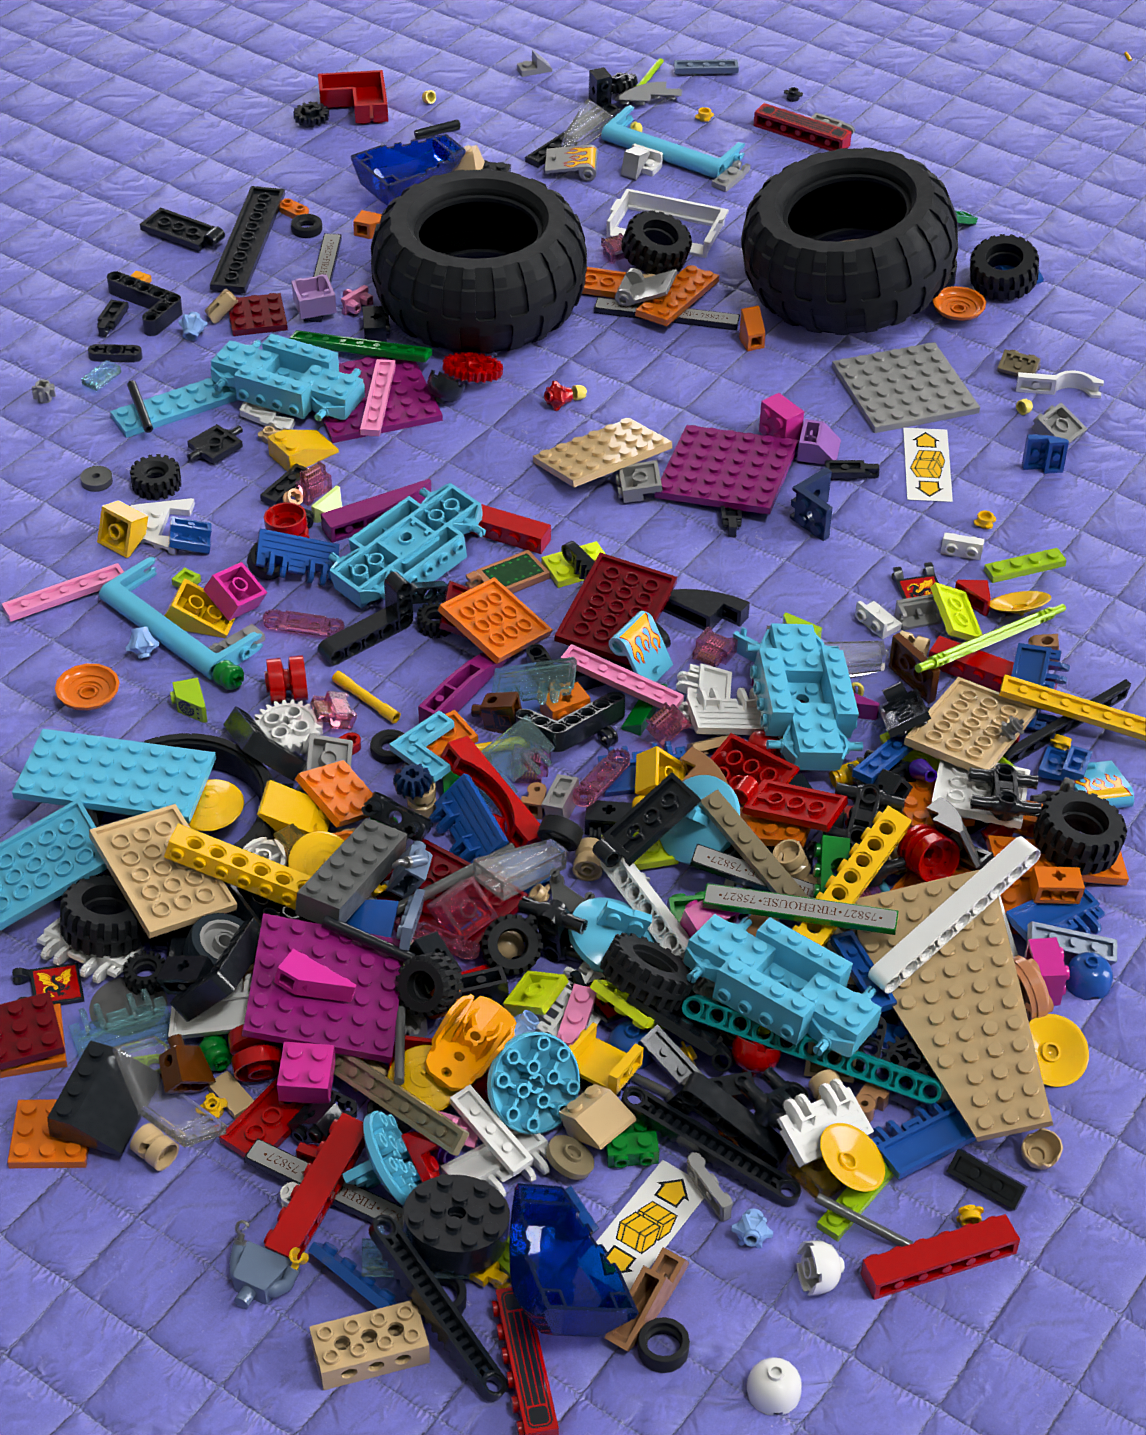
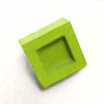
(187, 574)

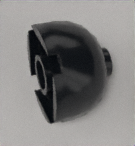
(444, 387)

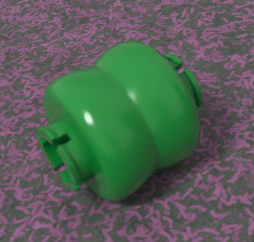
(228, 675)
(216, 1052)

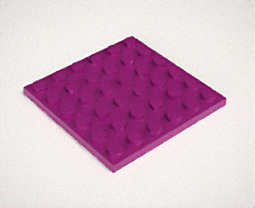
(407, 406)
(727, 469)
(356, 1027)

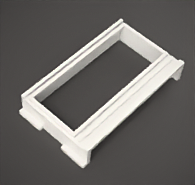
(678, 208)

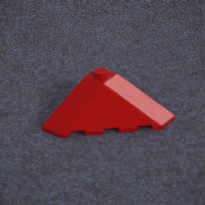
(741, 758)

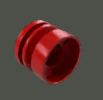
(287, 519)
(928, 853)

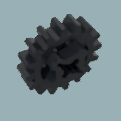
(623, 82)
(311, 114)
(905, 1054)

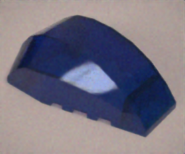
(393, 169)
(561, 1269)

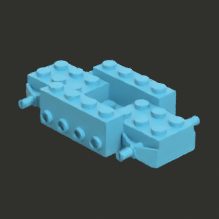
(288, 377)
(408, 539)
(795, 667)
(783, 983)

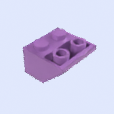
(817, 443)

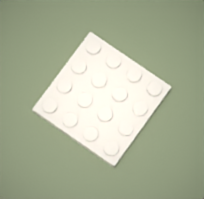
(954, 787)

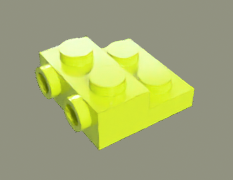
(535, 992)

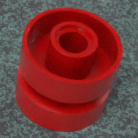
(280, 680)
(252, 1057)

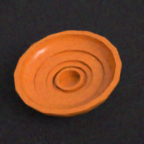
(959, 303)
(87, 686)

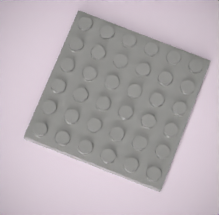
(905, 387)

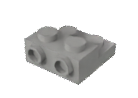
(1060, 423)
(638, 480)
(325, 750)

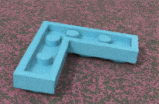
(412, 744)

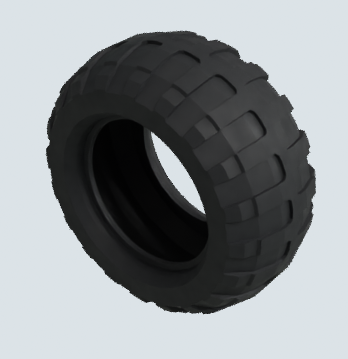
(479, 261)
(856, 285)

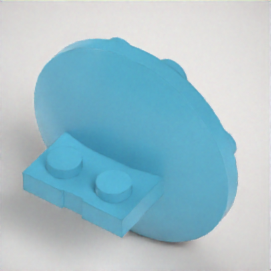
(696, 825)
(605, 920)
(533, 1082)
(388, 1159)

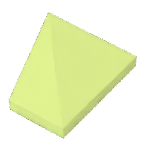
(328, 502)

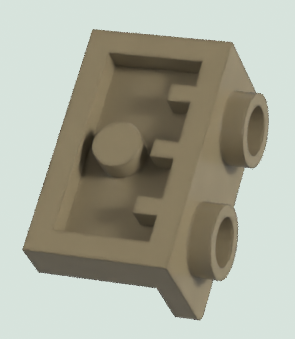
(1015, 362)

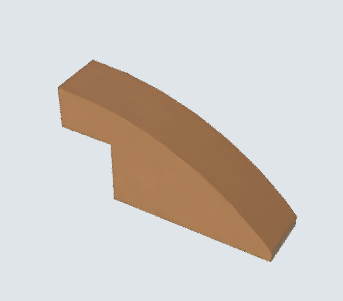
(698, 763)
(650, 1295)

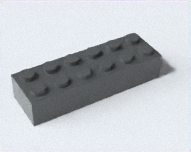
(351, 872)

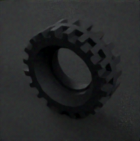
(647, 971)

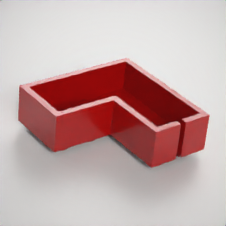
(358, 89)

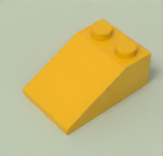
(299, 447)
(196, 612)
(285, 806)

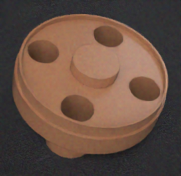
(1033, 988)

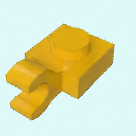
(491, 1275)

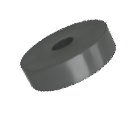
(96, 478)

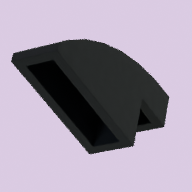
(706, 607)

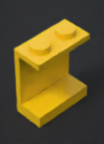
(604, 1063)

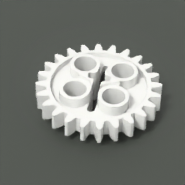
(289, 723)

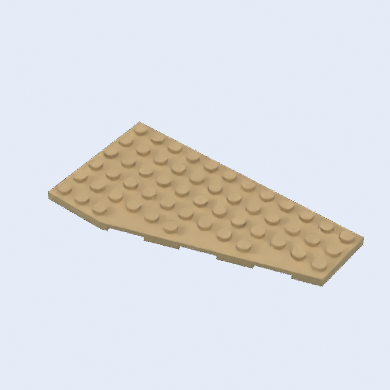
(967, 1012)

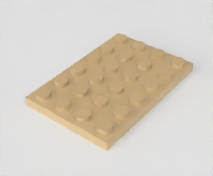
(601, 452)
(968, 726)
(158, 889)

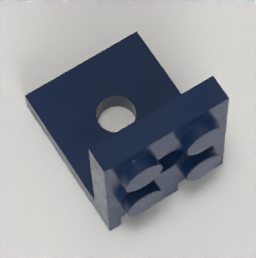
(811, 504)

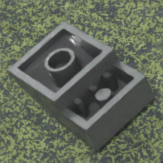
(951, 825)

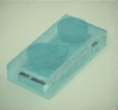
(101, 375)

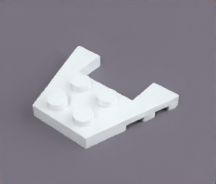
(266, 416)
(157, 518)

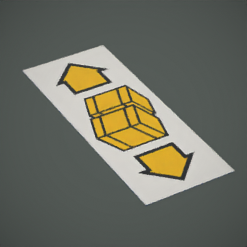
(927, 464)
(650, 1220)

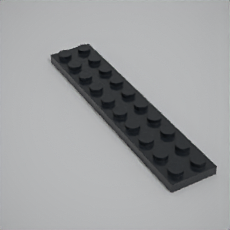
(247, 239)

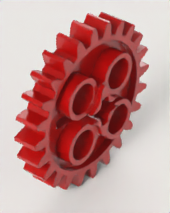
(472, 367)

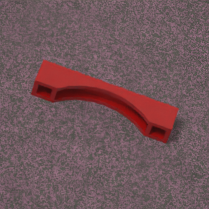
(468, 759)

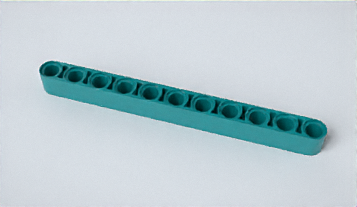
(844, 1066)

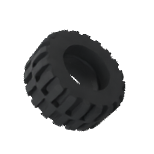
(651, 228)
(1004, 283)
(1098, 821)
(99, 919)

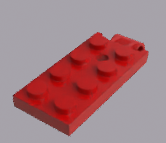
(790, 803)
(262, 1119)

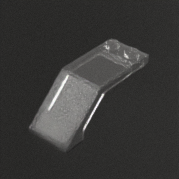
(170, 1112)

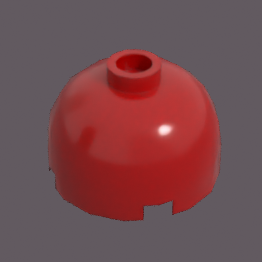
(754, 1056)

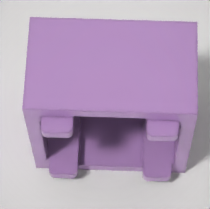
(313, 296)

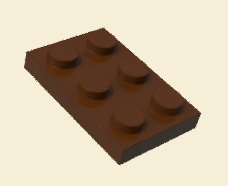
(903, 661)

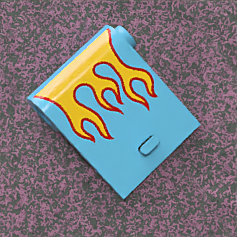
(642, 646)
(1108, 783)

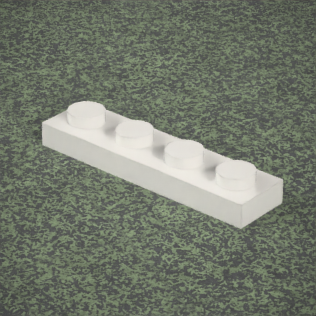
(491, 1130)

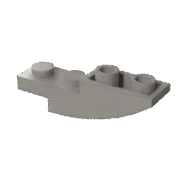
(642, 93)

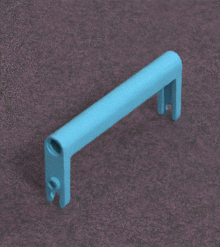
(618, 133)
(119, 596)

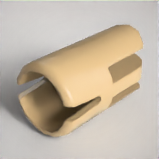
(221, 306)

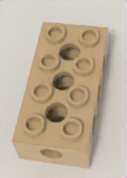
(369, 1344)

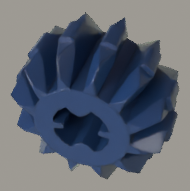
(412, 781)

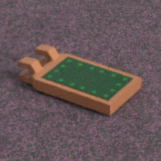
(513, 572)

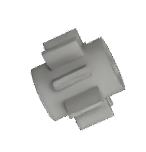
(43, 391)

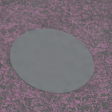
(113, 998)

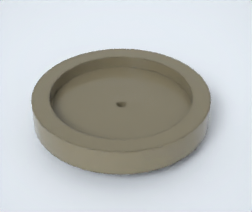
(570, 1157)

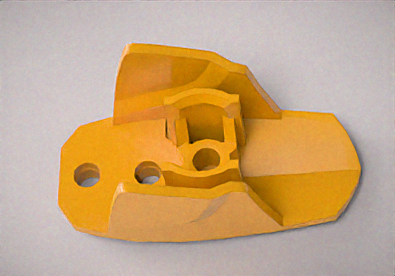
(473, 1036)

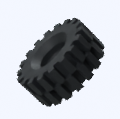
(155, 477)

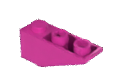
(310, 979)

